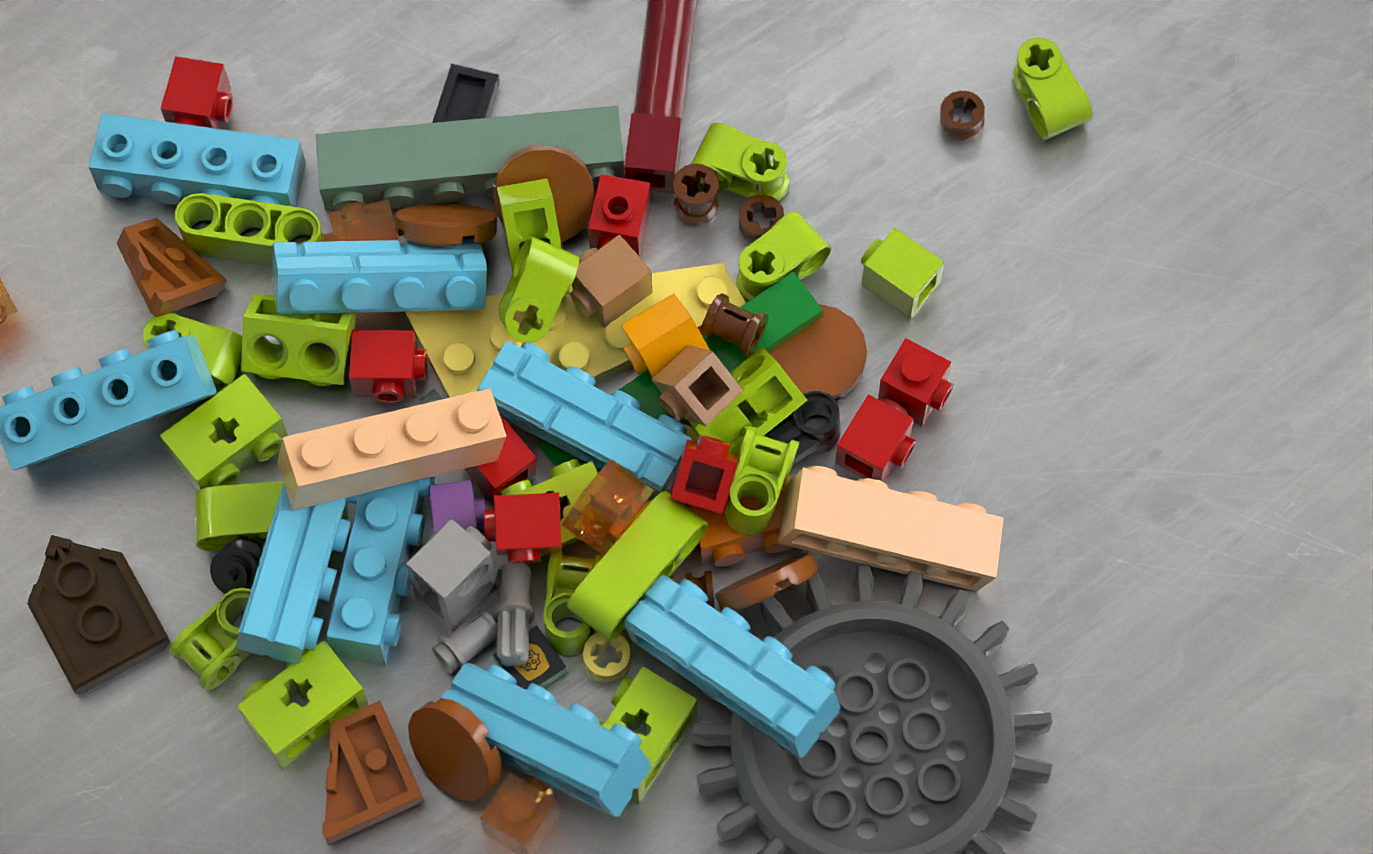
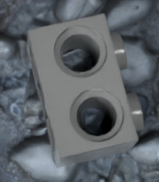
(453, 573)

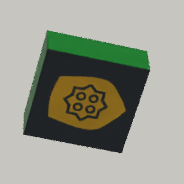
(542, 666)

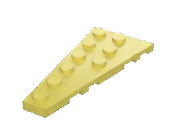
(466, 342)

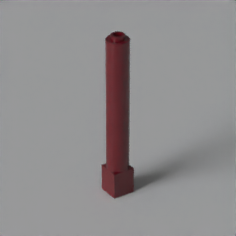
(660, 94)

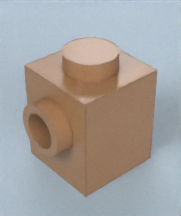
(610, 281)
(696, 386)

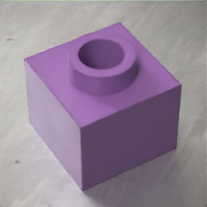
(458, 503)

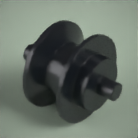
(236, 565)

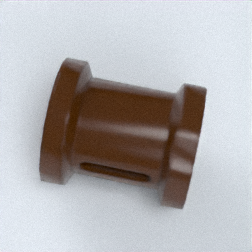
(693, 194)
(734, 324)

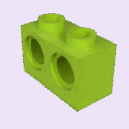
(528, 212)
(297, 354)
(764, 403)

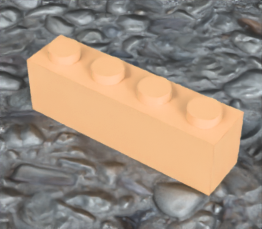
(391, 449)
(890, 528)

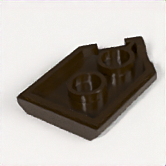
(93, 613)

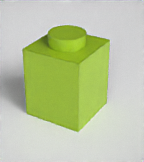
(901, 272)

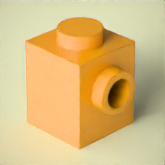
(660, 335)

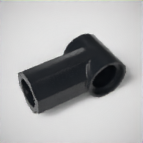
(810, 439)

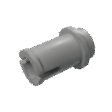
(466, 641)

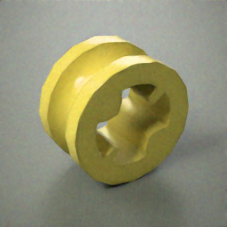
(613, 671)

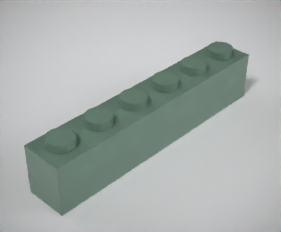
(457, 156)

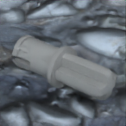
(513, 613)

